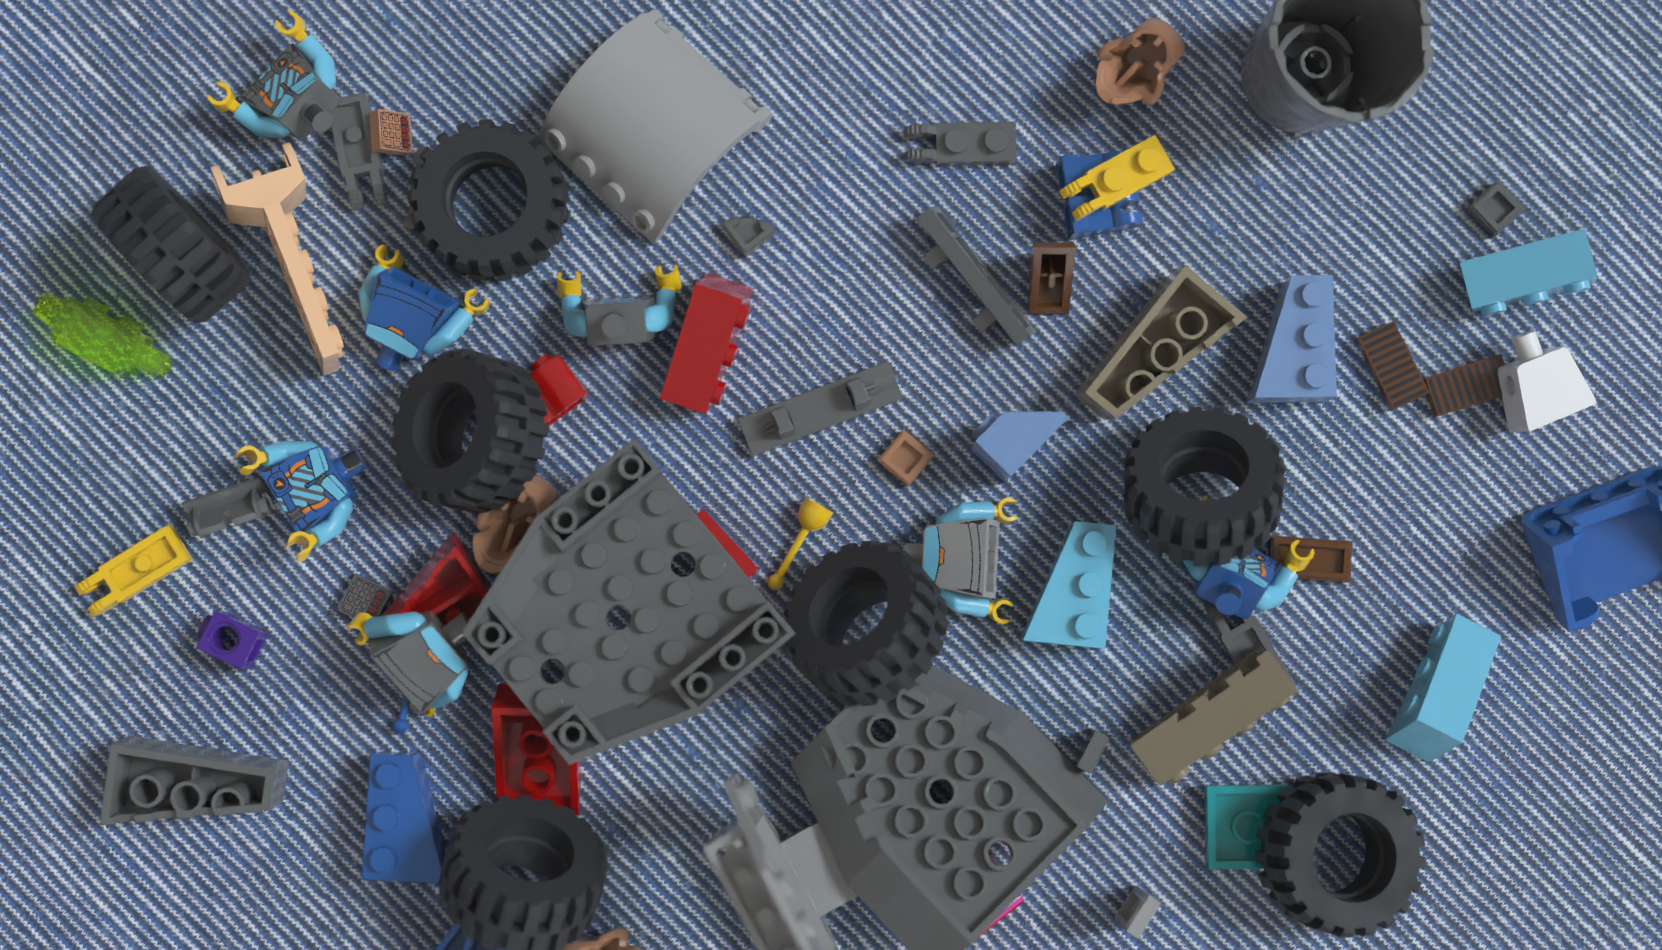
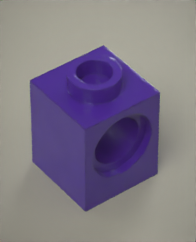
(249, 639)

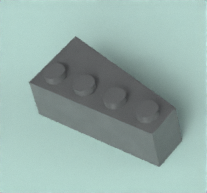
(182, 781)

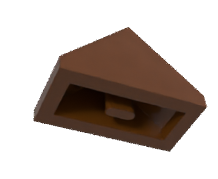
(1050, 277)

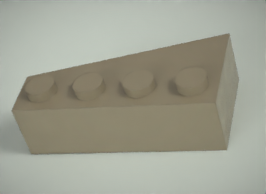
(1162, 338)
(1213, 715)

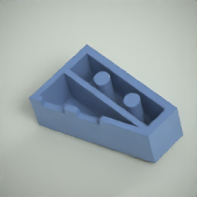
(1299, 345)

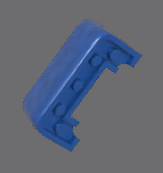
(1598, 544)

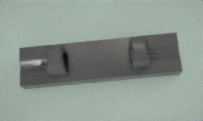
(954, 247)
(820, 409)

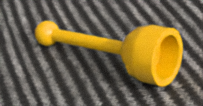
(811, 517)

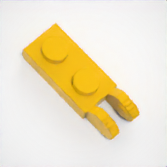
(1121, 176)
(136, 569)

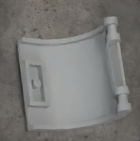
(648, 121)

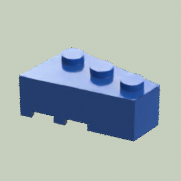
(401, 821)

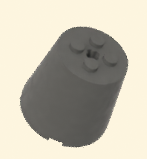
(1358, 58)

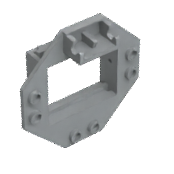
(777, 882)

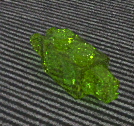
(100, 338)

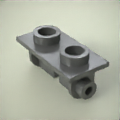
(228, 506)

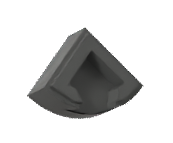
(748, 233)

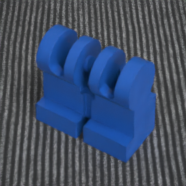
(1112, 219)

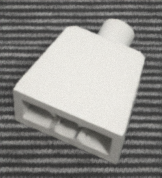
(1541, 385)

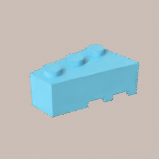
(1529, 272)
(1076, 591)
(1445, 689)

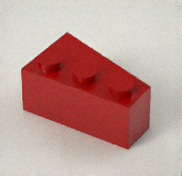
(707, 343)
(444, 585)

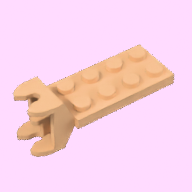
(269, 203)

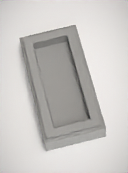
(1137, 911)

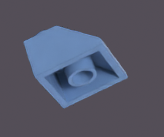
(1013, 438)

